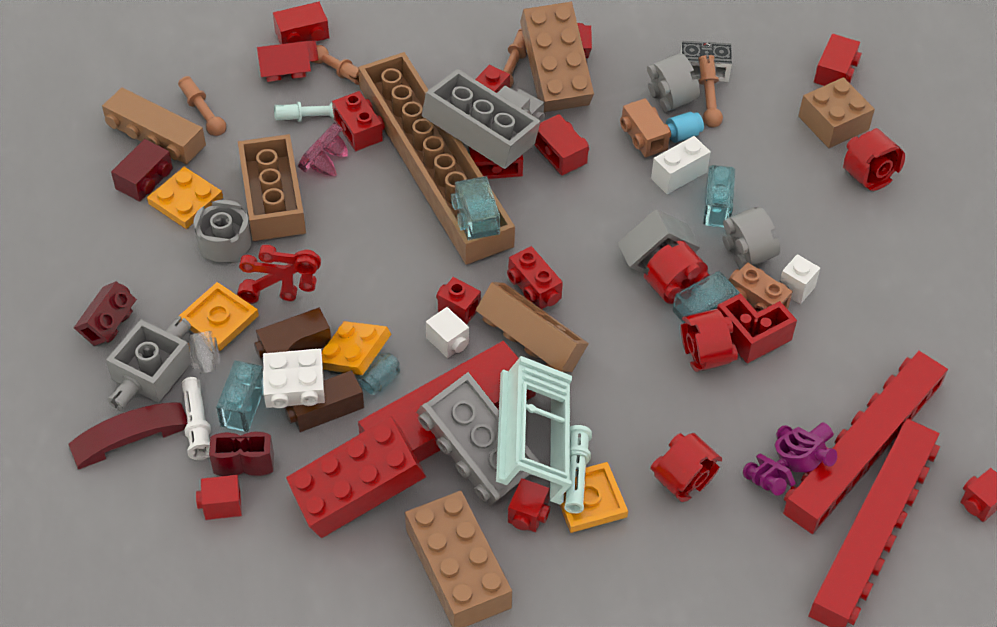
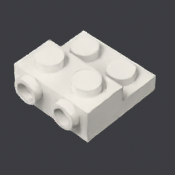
(293, 378)

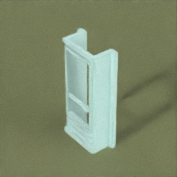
(512, 424)

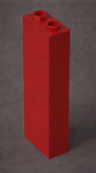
(484, 369)

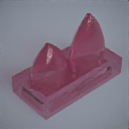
(317, 158)

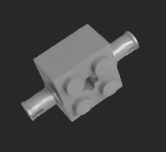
(149, 361)

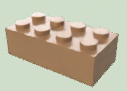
(556, 56)
(271, 187)
(458, 560)

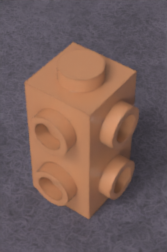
(645, 127)
(759, 288)

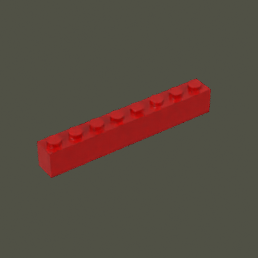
(864, 441)
(874, 526)

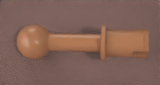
(517, 51)
(343, 68)
(195, 97)
(712, 116)

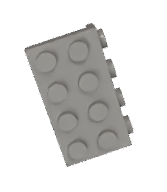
(468, 431)

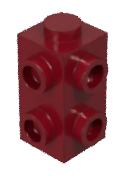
(106, 313)

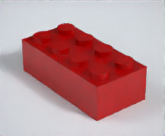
(355, 477)

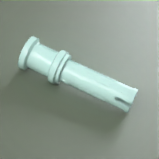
(579, 447)

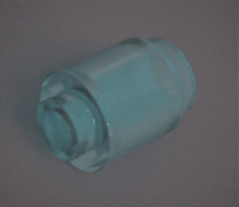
(380, 373)

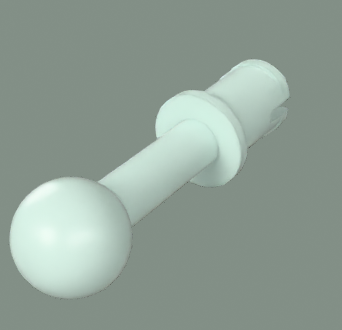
(296, 112)

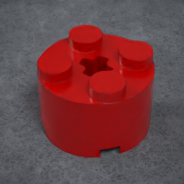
(873, 159)
(675, 270)
(708, 339)
(686, 465)

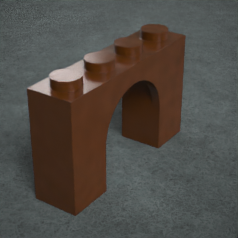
(308, 332)

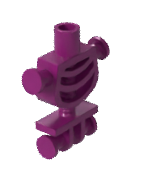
(797, 453)

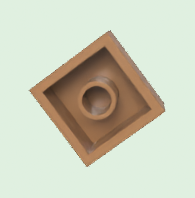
(836, 112)

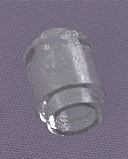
(204, 352)

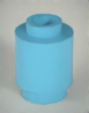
(685, 126)

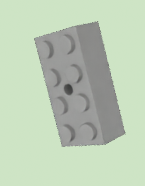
(480, 118)

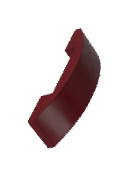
(125, 429)

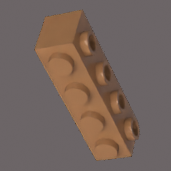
(149, 121)
(531, 327)

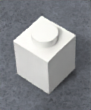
(800, 277)
(447, 332)

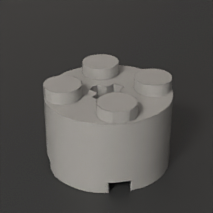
(673, 82)
(223, 231)
(751, 237)

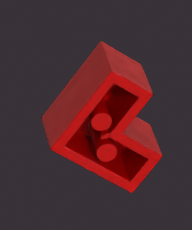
(756, 331)

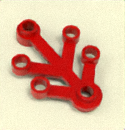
(304, 262)

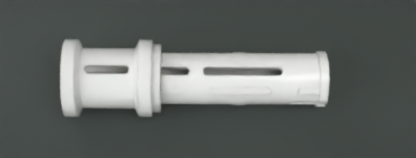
(197, 428)

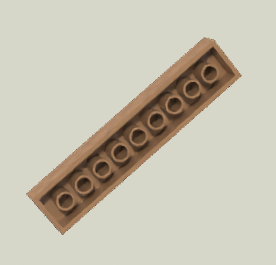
(428, 151)

